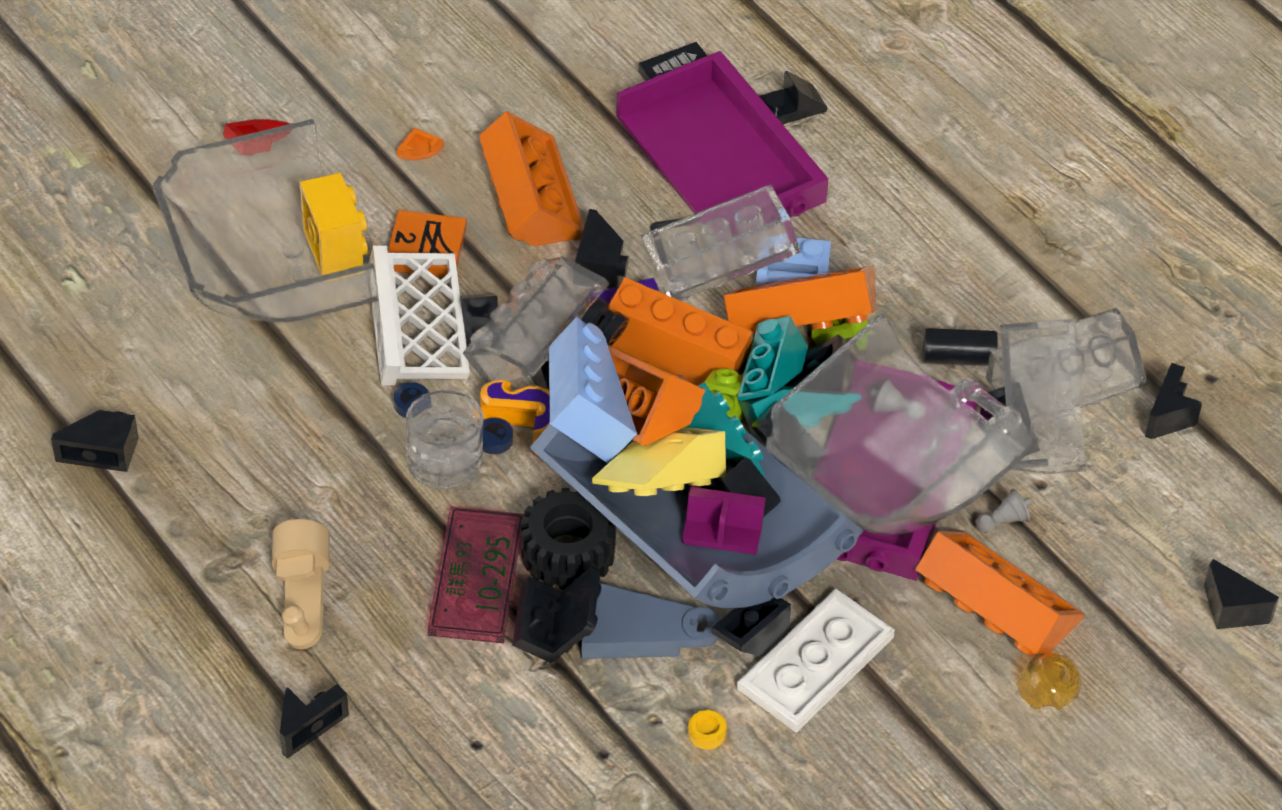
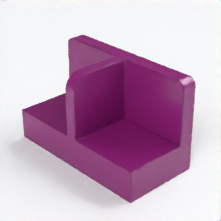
(724, 520)

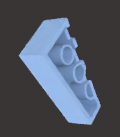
(587, 392)

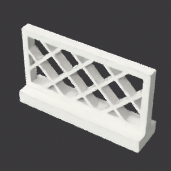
(388, 323)

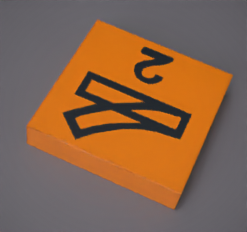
(427, 234)

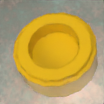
(707, 729)

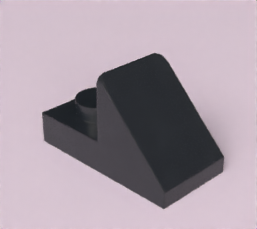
(795, 101)
(476, 312)
(1172, 409)
(745, 480)
(307, 722)

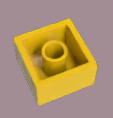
(333, 223)

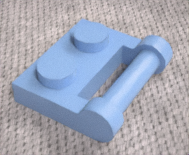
(810, 262)

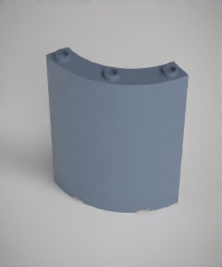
(794, 544)

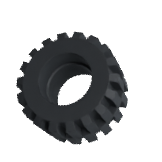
(565, 515)

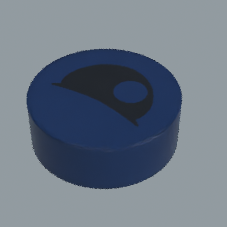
(406, 395)
(497, 436)

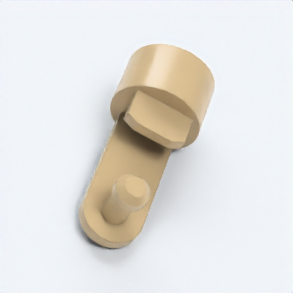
(301, 560)

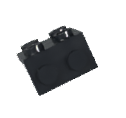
(553, 619)

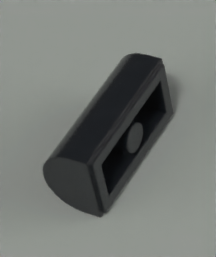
(958, 346)

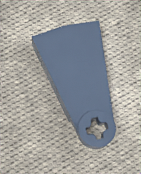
(645, 626)

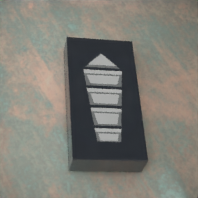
(670, 60)

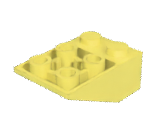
(668, 463)

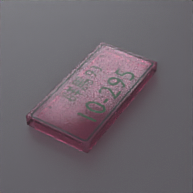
(476, 575)

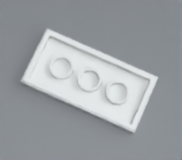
(815, 660)

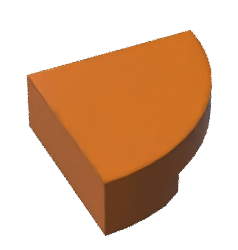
(419, 145)

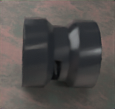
(609, 322)

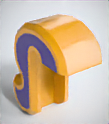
(521, 407)

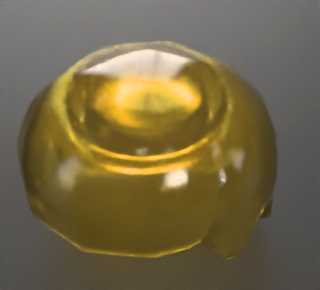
(1049, 681)

